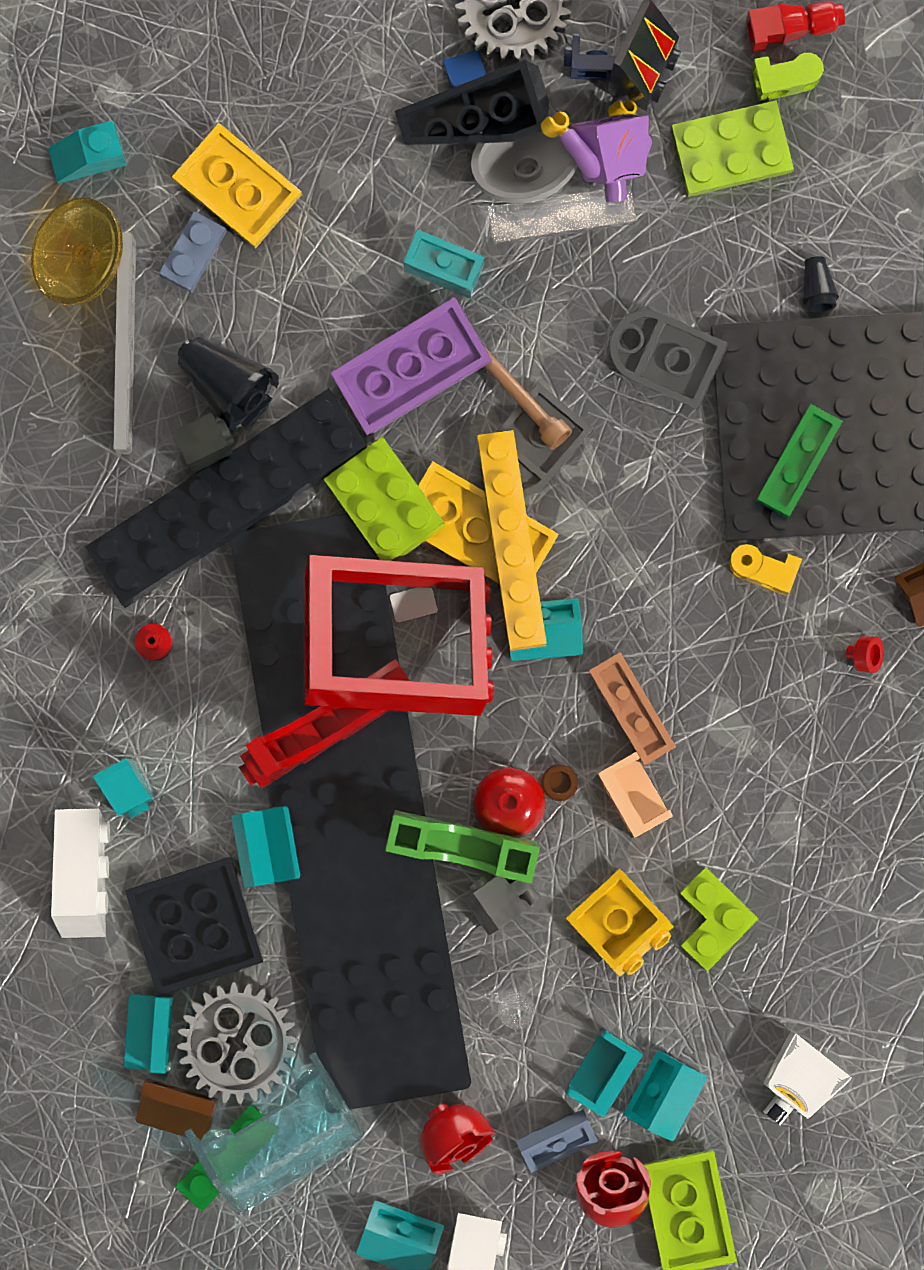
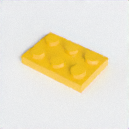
(237, 185)

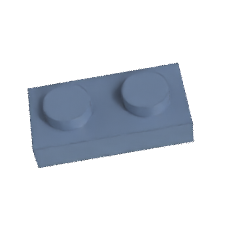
(193, 252)
(556, 1141)

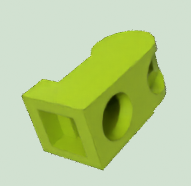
(787, 77)

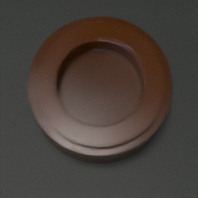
(559, 782)

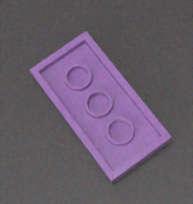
(411, 366)

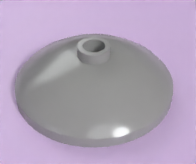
(522, 169)

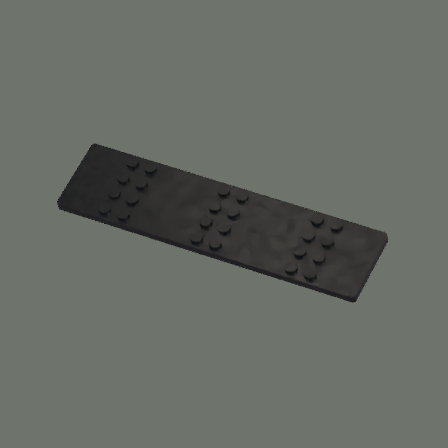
(361, 914)

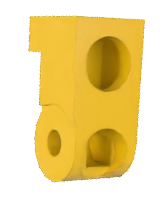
(764, 571)

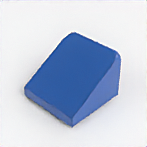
(464, 68)

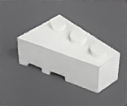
(80, 873)
(475, 1243)

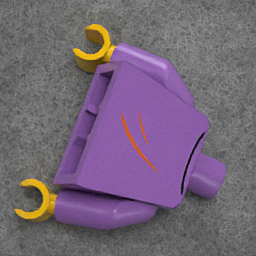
(606, 148)

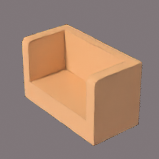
(634, 795)

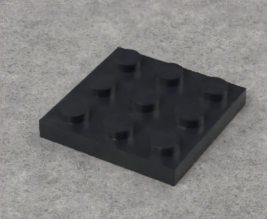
(194, 926)

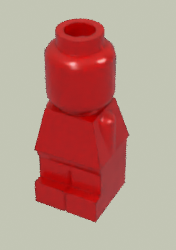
(790, 22)

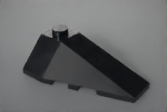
(484, 110)

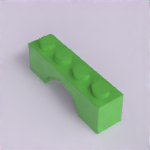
(465, 845)

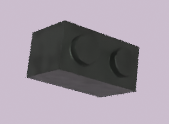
(204, 442)

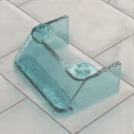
(281, 1144)

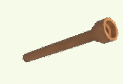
(553, 431)

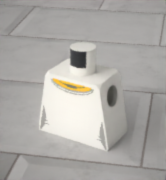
(801, 1080)

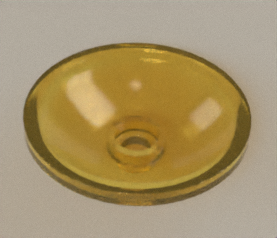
(77, 251)

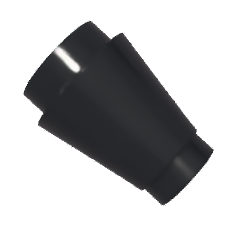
(819, 287)

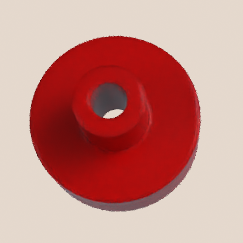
(162, 645)
(866, 654)

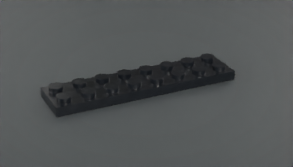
(226, 498)

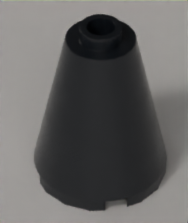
(228, 381)

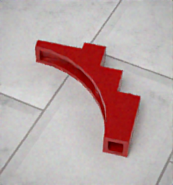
(308, 736)

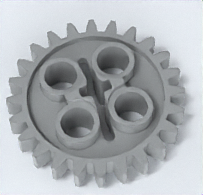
(524, 35)
(267, 1057)

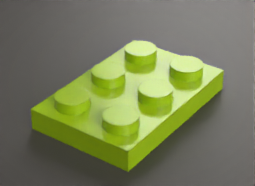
(732, 148)
(384, 501)
(689, 1212)

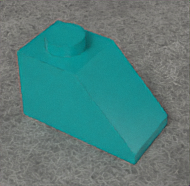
(87, 152)
(125, 788)

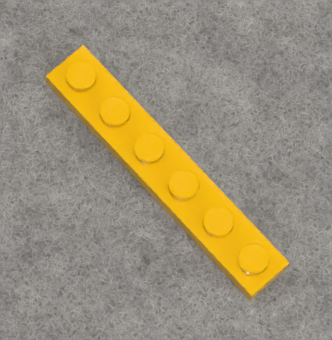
(511, 540)

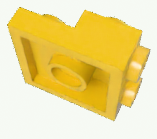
(621, 924)

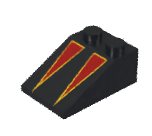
(644, 58)

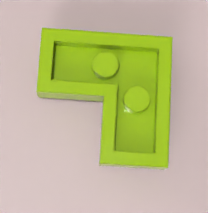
(724, 920)

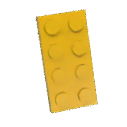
(467, 522)

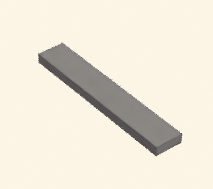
(125, 347)

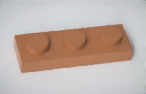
(632, 708)

